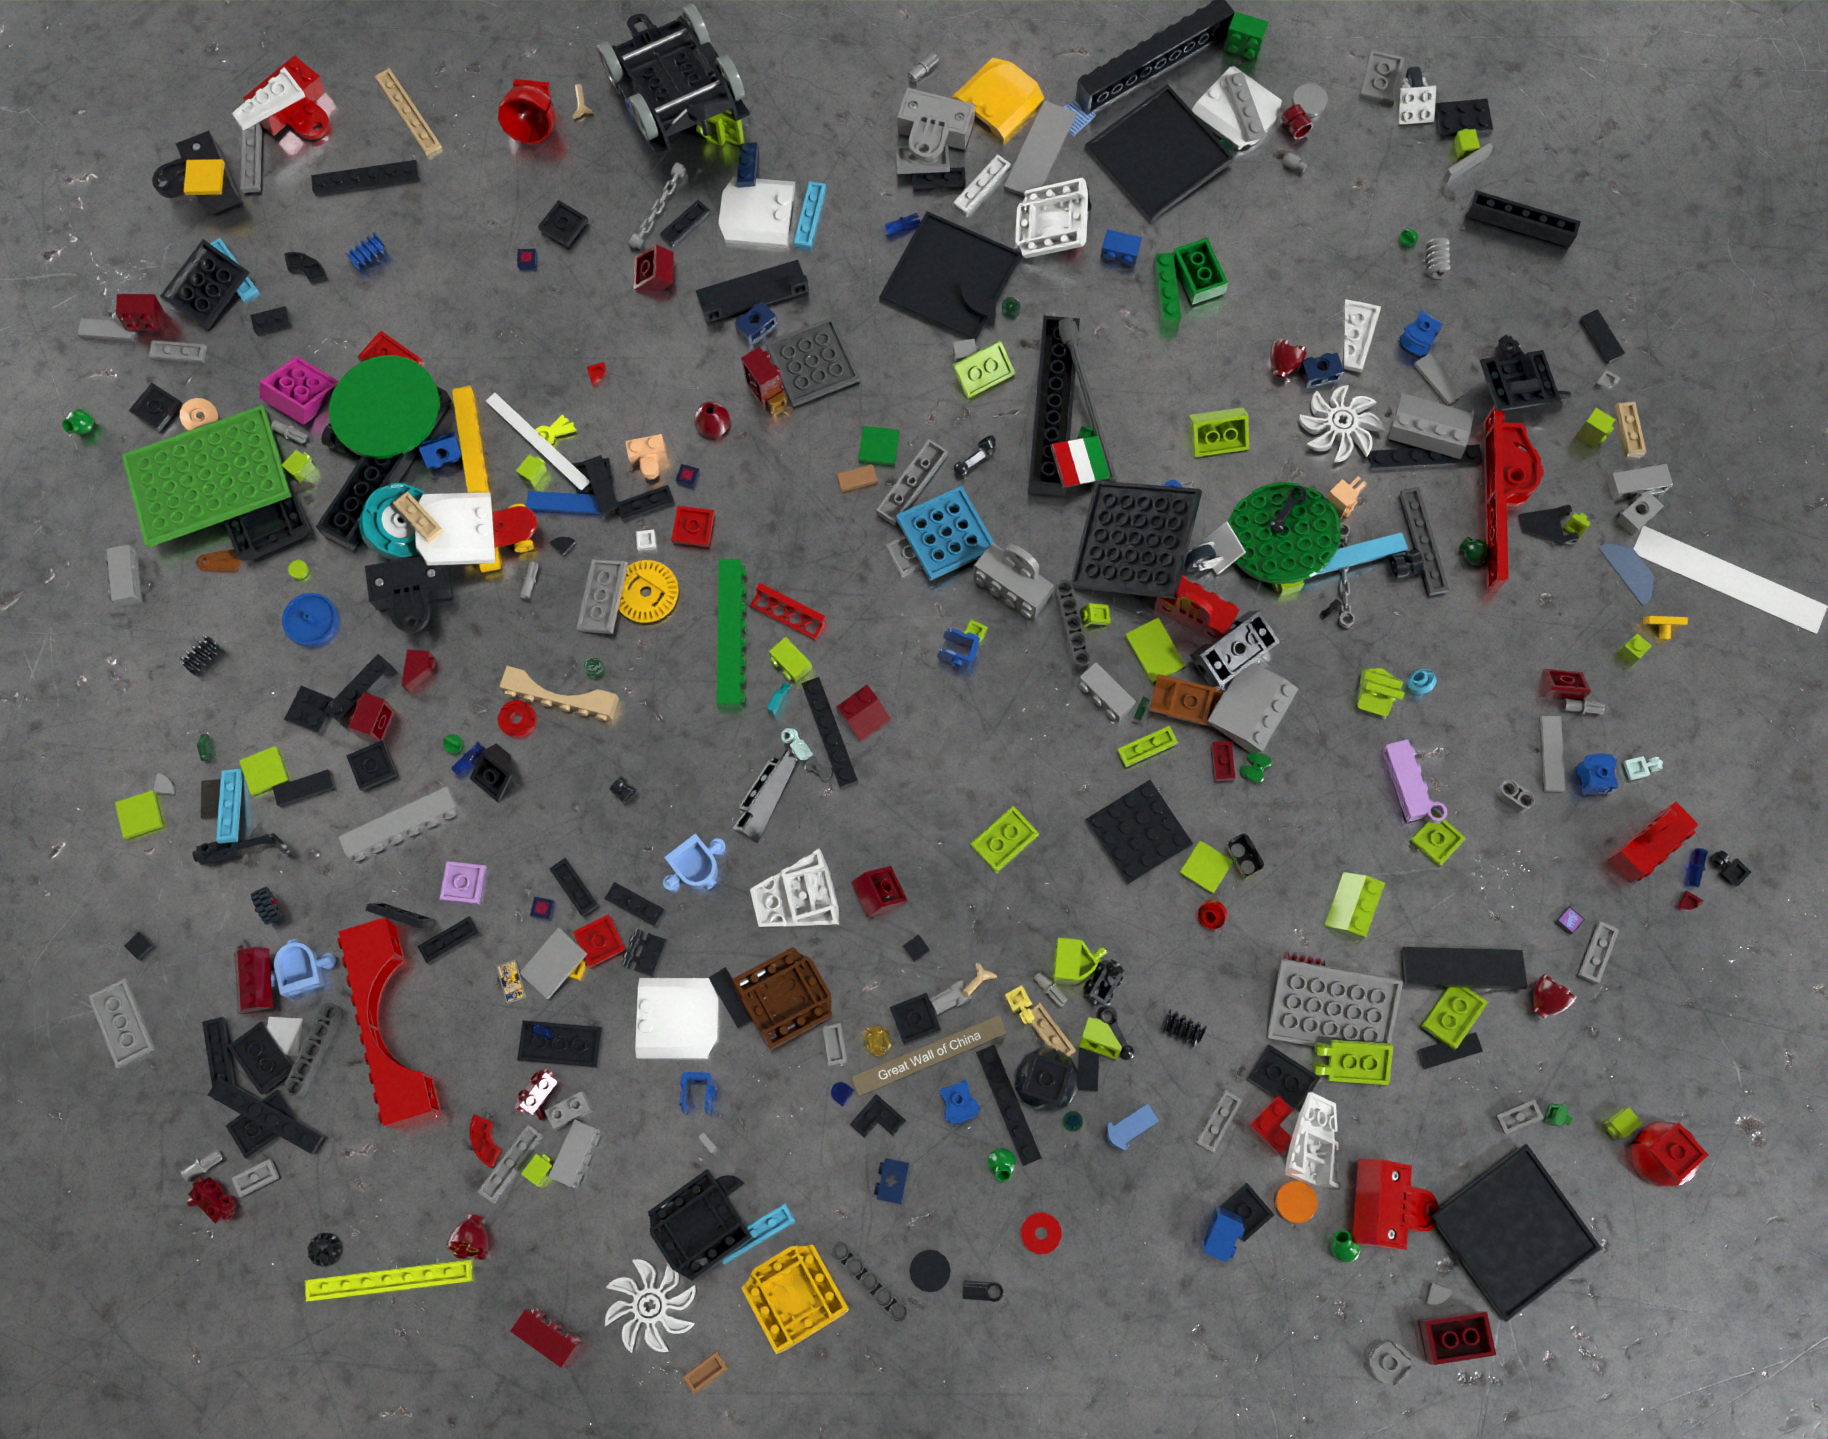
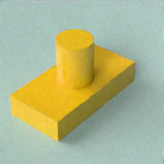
(1665, 624)

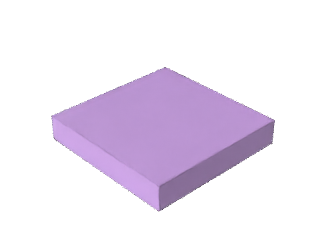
(462, 882)

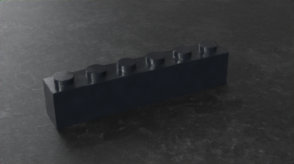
(1523, 218)

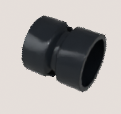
(331, 440)
(1409, 563)

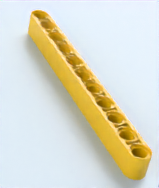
(472, 451)

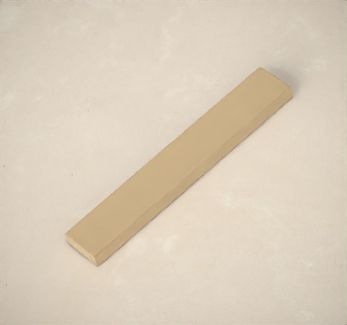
(408, 112)

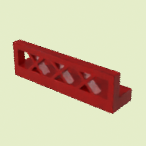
(791, 605)

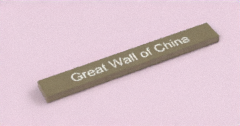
(929, 1055)

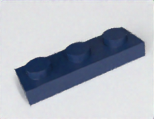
(747, 165)

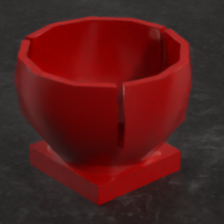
(527, 108)
(1666, 1154)

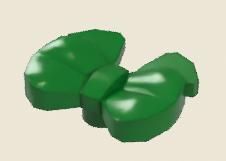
(1260, 762)

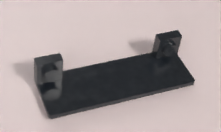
(751, 289)

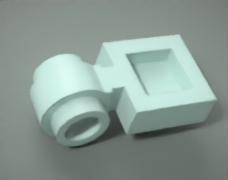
(799, 747)

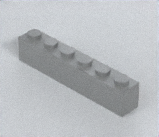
(399, 824)

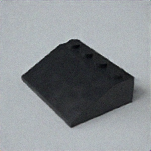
(204, 284)

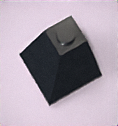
(493, 771)

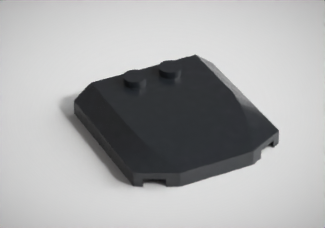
(267, 527)
(697, 1227)

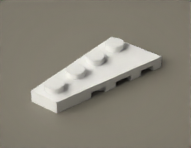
(272, 98)
(1359, 330)

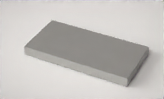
(905, 557)
(602, 596)
(121, 1023)

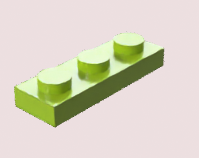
(1147, 746)

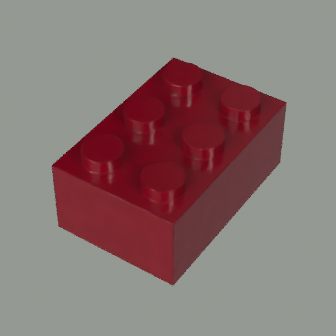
(761, 375)
(547, 1337)
(1457, 1338)

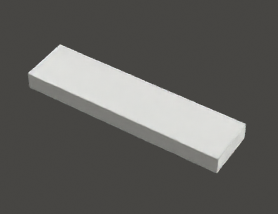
(981, 184)

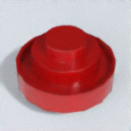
(1212, 914)

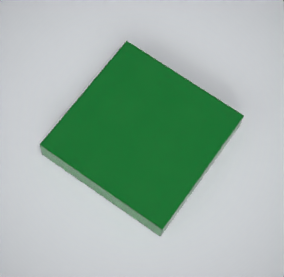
(878, 445)

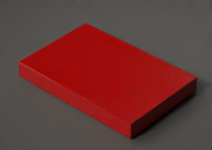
(384, 346)

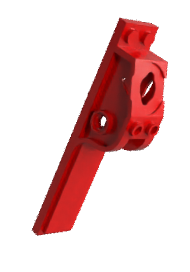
(1510, 481)

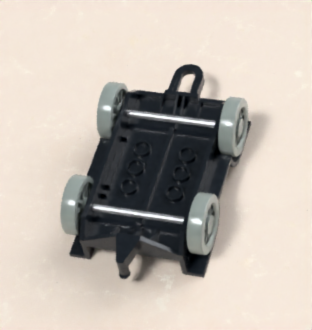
(673, 77)

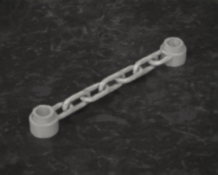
(636, 240)
(1346, 614)

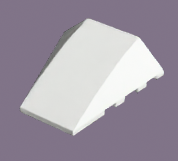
(797, 895)
(1313, 1144)

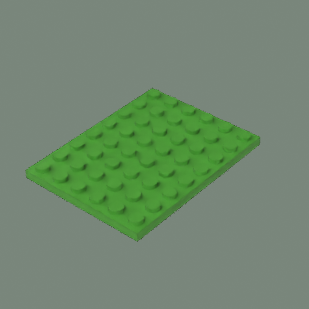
(205, 476)

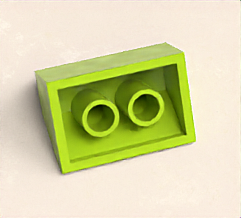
(1219, 432)
(1354, 905)

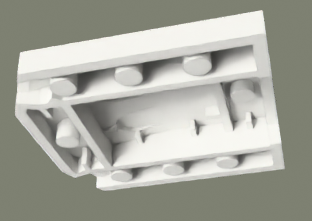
(1219, 113)
(757, 213)
(1052, 218)
(465, 526)
(676, 1018)

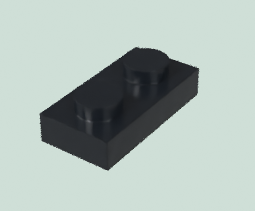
(270, 319)

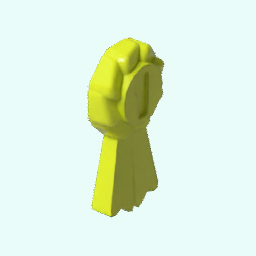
(558, 428)

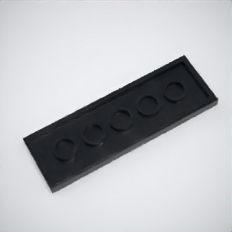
(1464, 968)

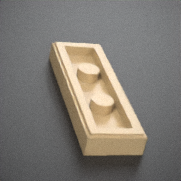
(1630, 429)
(418, 517)
(1049, 1031)

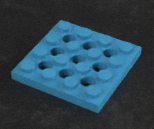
(940, 505)

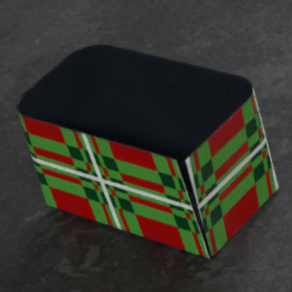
(1250, 849)

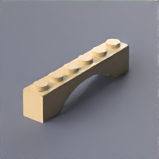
(596, 703)

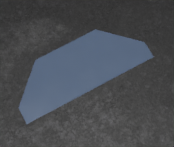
(1631, 570)

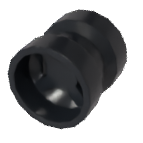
(623, 789)

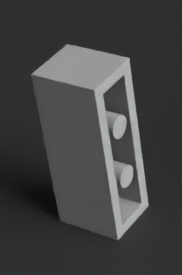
(1638, 480)
(123, 575)
(1106, 692)
(574, 1154)

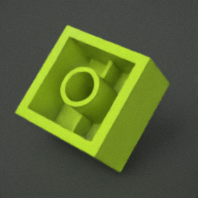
(1074, 961)

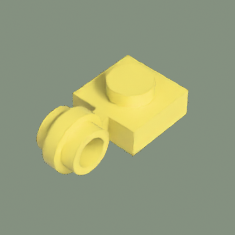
(1019, 1001)

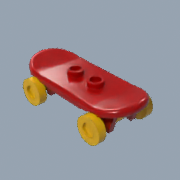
(514, 527)

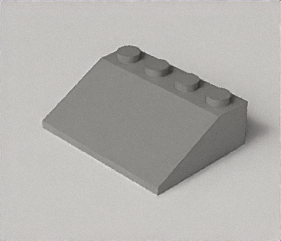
(1431, 426)
(1252, 707)

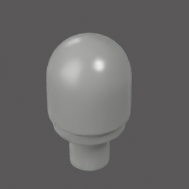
(1294, 162)

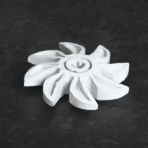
(1341, 423)
(656, 1314)

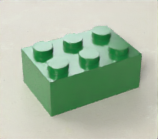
(1200, 271)

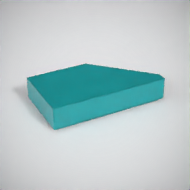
(777, 699)

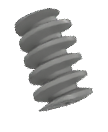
(1438, 258)

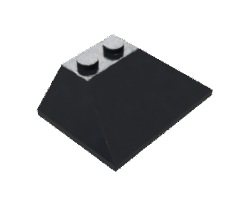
(1520, 381)

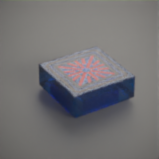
(526, 258)
(687, 475)
(542, 908)

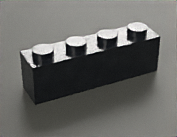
(368, 680)

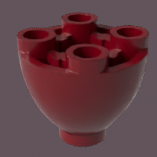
(1286, 357)
(712, 419)
(1550, 997)
(469, 1239)

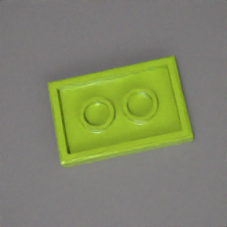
(983, 369)
(1155, 650)
(1004, 839)
(1454, 1015)

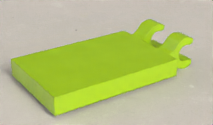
(1355, 1061)

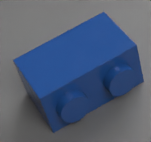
(1121, 247)

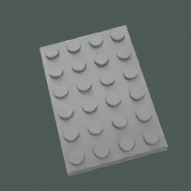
(1332, 1004)

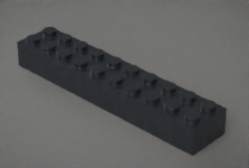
(1153, 56)
(1052, 407)
(342, 516)

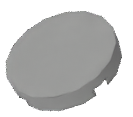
(1311, 98)
(1390, 1363)

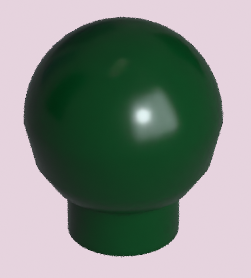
(1476, 550)

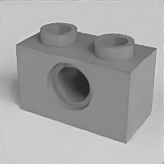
(1633, 521)
(568, 1110)

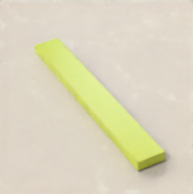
(388, 1280)

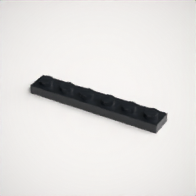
(365, 176)
(1421, 458)
(829, 732)
(1008, 1105)
(265, 1115)

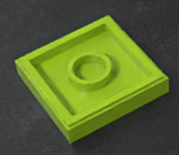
(264, 770)
(139, 814)
(1437, 840)
(1206, 867)

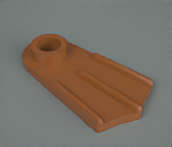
(219, 561)

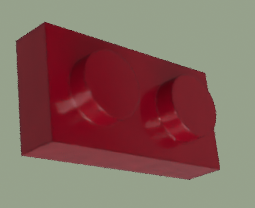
(1223, 761)

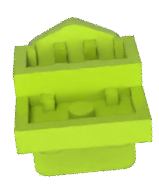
(723, 129)
(1378, 691)

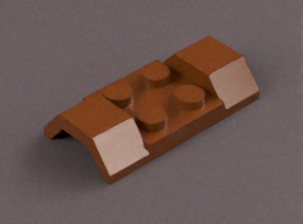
(1184, 699)

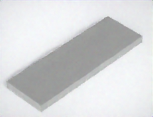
(1040, 148)

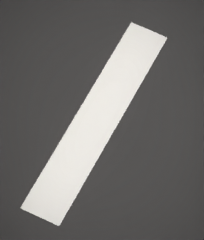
(1730, 579)

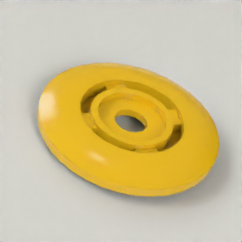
(660, 580)

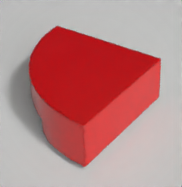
(596, 372)

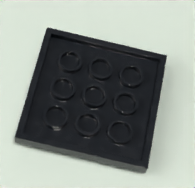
(1138, 832)

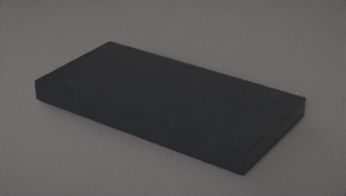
(568, 1046)

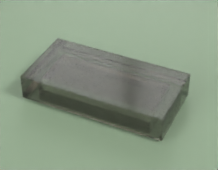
(210, 798)

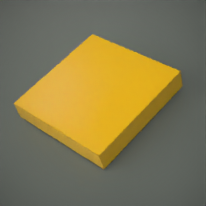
(204, 177)

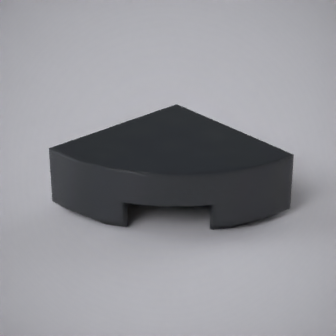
(563, 544)
(1334, 606)
(730, 1183)

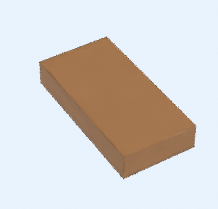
(857, 478)
(705, 1372)

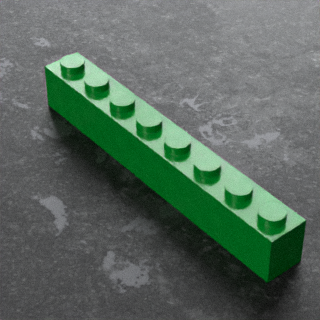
(730, 634)

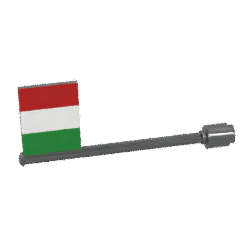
(1085, 458)

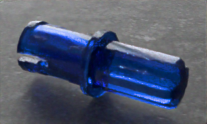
(902, 223)
(467, 759)
(1697, 867)

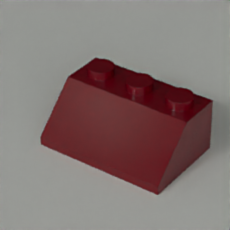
(253, 979)

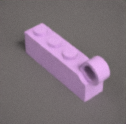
(1409, 783)

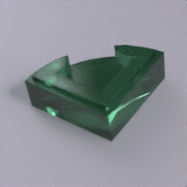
(1142, 708)
(202, 747)

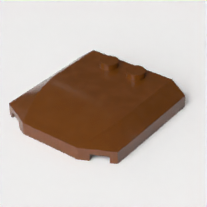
(784, 997)

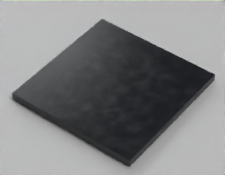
(1159, 152)
(937, 263)
(1515, 1232)

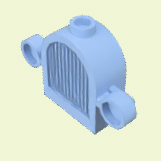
(694, 864)
(299, 968)

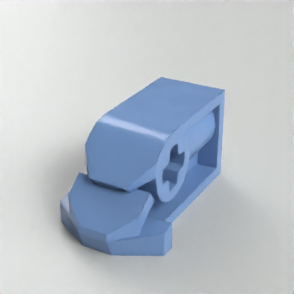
(1130, 1126)

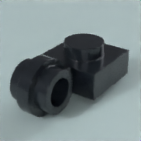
(1735, 871)

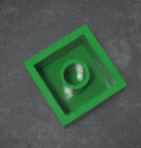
(1246, 35)

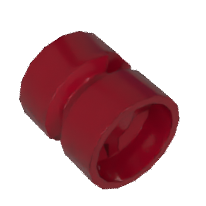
(1298, 123)

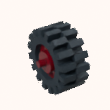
(266, 905)

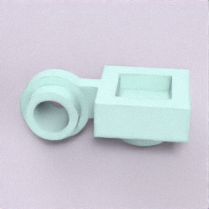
(1638, 768)

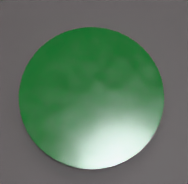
(384, 406)
(1299, 551)

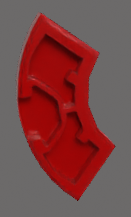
(482, 1141)

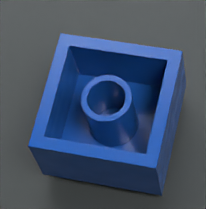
(1222, 1234)

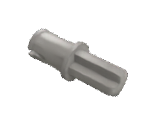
(923, 67)
(288, 431)
(528, 580)
(1584, 706)
(1050, 988)
(201, 1165)

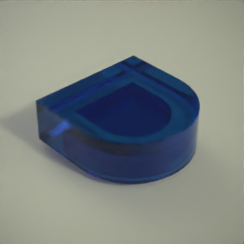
(542, 1032)
(841, 1093)

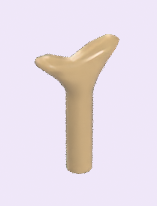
(581, 109)
(981, 976)

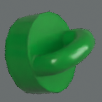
(1408, 237)
(452, 744)

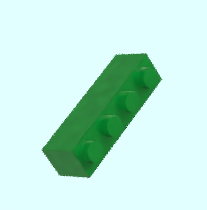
(1167, 290)

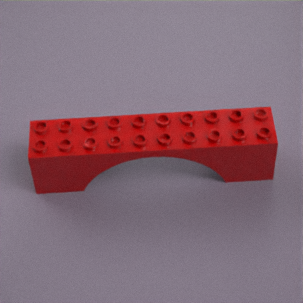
(371, 956)

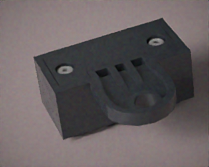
(196, 148)
(406, 589)

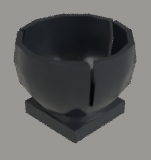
(1046, 1080)

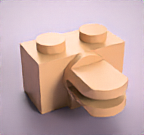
(647, 453)
(1344, 496)

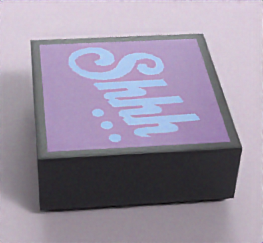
(1570, 920)

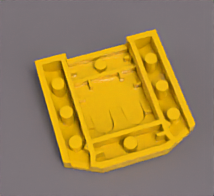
(1001, 96)
(793, 1296)

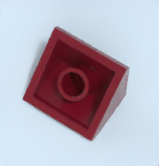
(1564, 684)

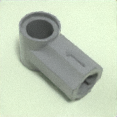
(950, 998)

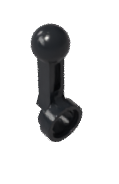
(984, 445)
(1278, 524)
(1127, 1051)

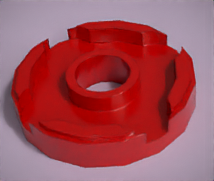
(520, 729)
(1053, 1230)

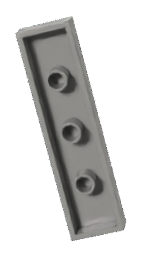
(912, 481)

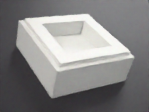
(646, 540)

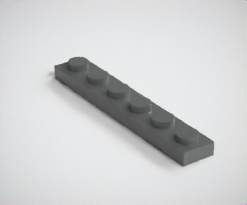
(1424, 540)

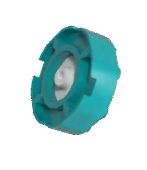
(380, 523)

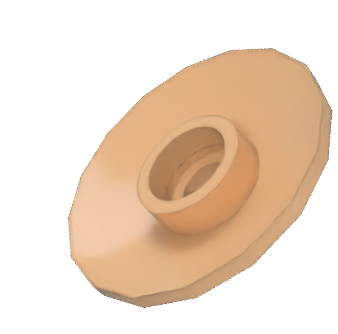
(191, 407)

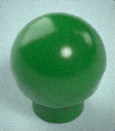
(78, 422)
(1001, 1163)
(1344, 1248)

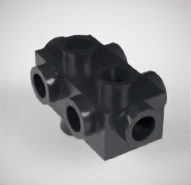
(1107, 977)

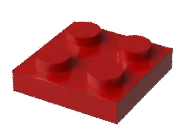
(693, 526)
(599, 940)

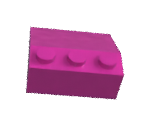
(298, 389)

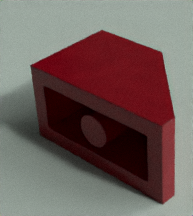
(417, 668)

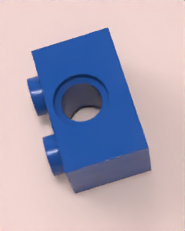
(448, 442)

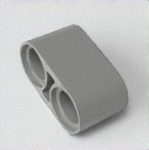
(1513, 799)

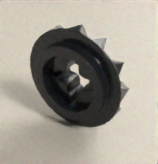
(333, 1249)

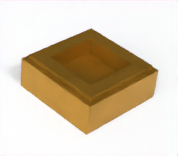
(777, 402)

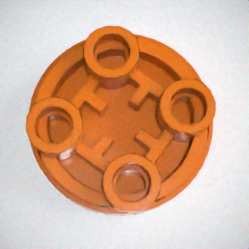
(1296, 1202)

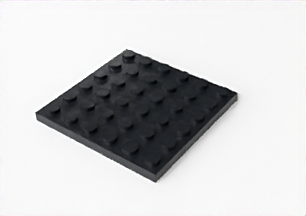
(1136, 538)

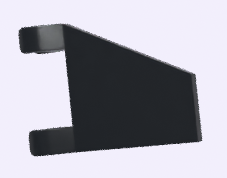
(1547, 524)

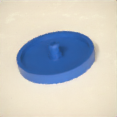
(310, 619)

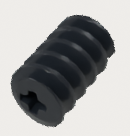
(200, 654)
(1183, 1028)

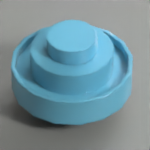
(1421, 681)

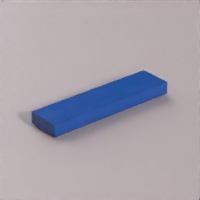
(562, 502)

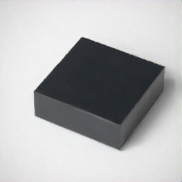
(138, 945)
(916, 948)

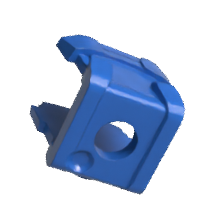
(1420, 334)
(957, 636)
(1597, 774)
(697, 1078)
(959, 1103)

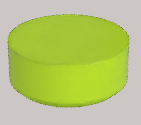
(298, 569)

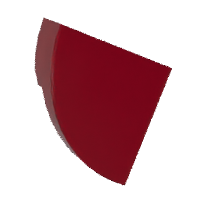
(1688, 901)

